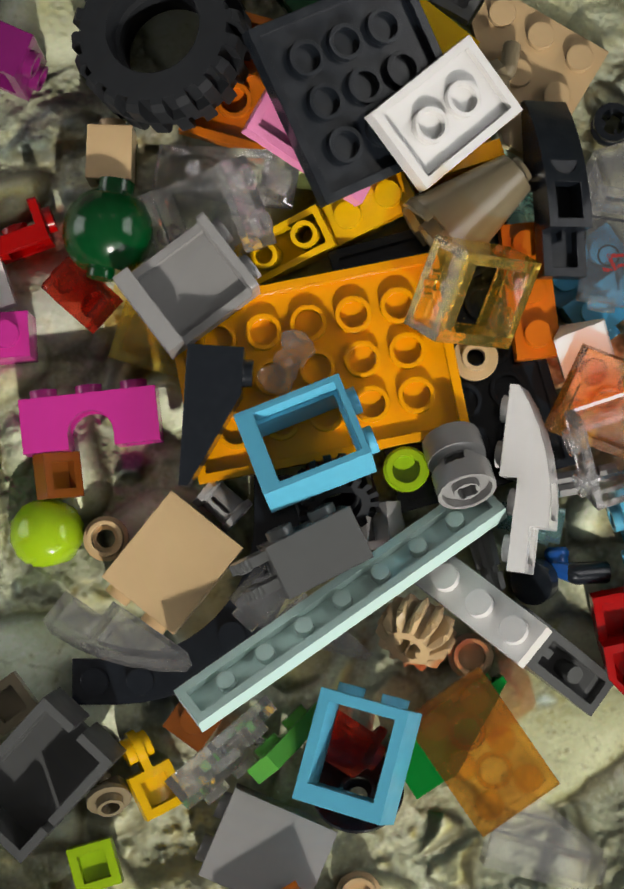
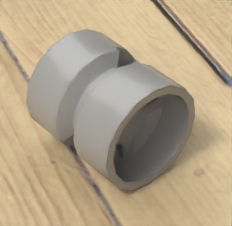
(459, 465)

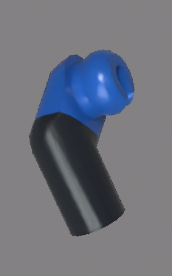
(577, 572)

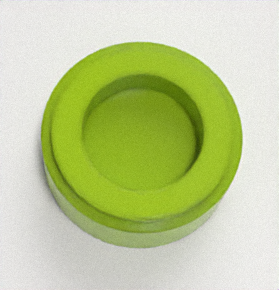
(405, 469)

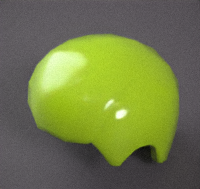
(46, 532)

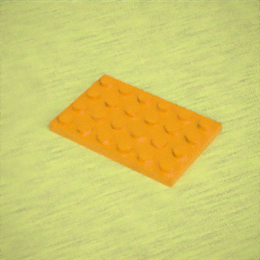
(357, 331)

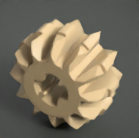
(416, 632)

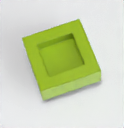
(95, 864)

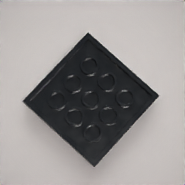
(330, 71)

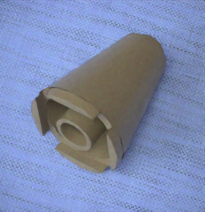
(470, 204)

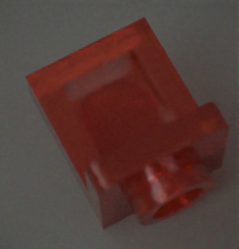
(82, 297)
(354, 746)

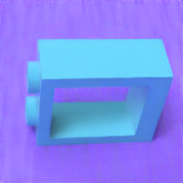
(293, 409)
(384, 807)

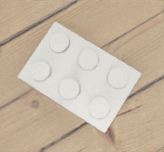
(444, 113)

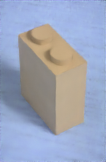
(171, 564)

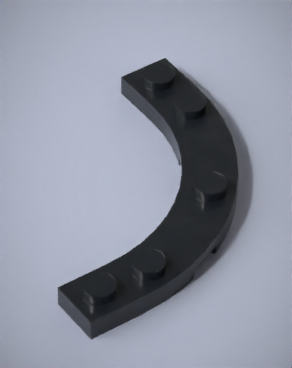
(114, 684)

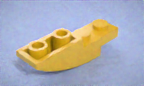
(317, 231)

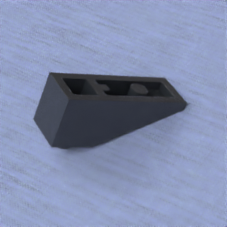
(211, 396)

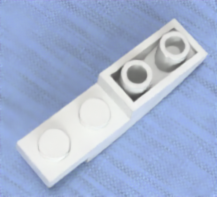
(528, 459)

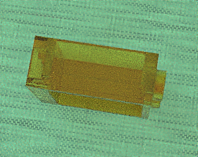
(453, 264)

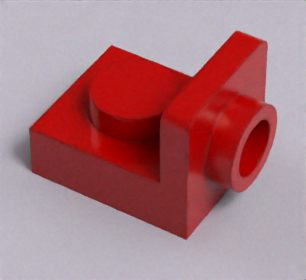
(23, 240)

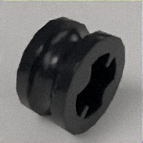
(597, 124)

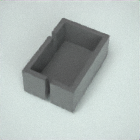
(49, 770)

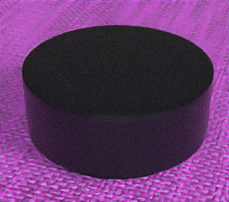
(537, 587)

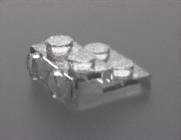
(224, 755)

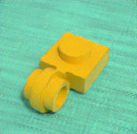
(148, 785)

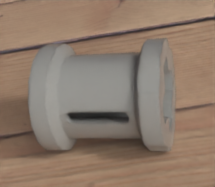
(222, 504)

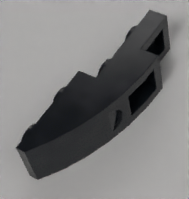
(558, 188)

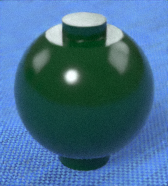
(108, 229)

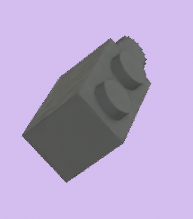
(307, 553)

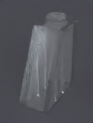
(545, 849)

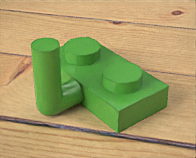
(277, 750)

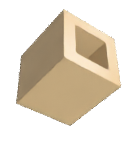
(110, 150)

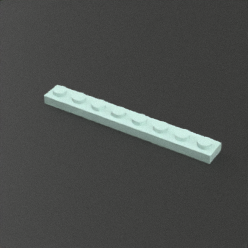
(333, 610)

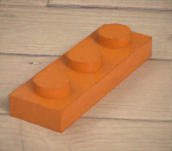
(539, 320)

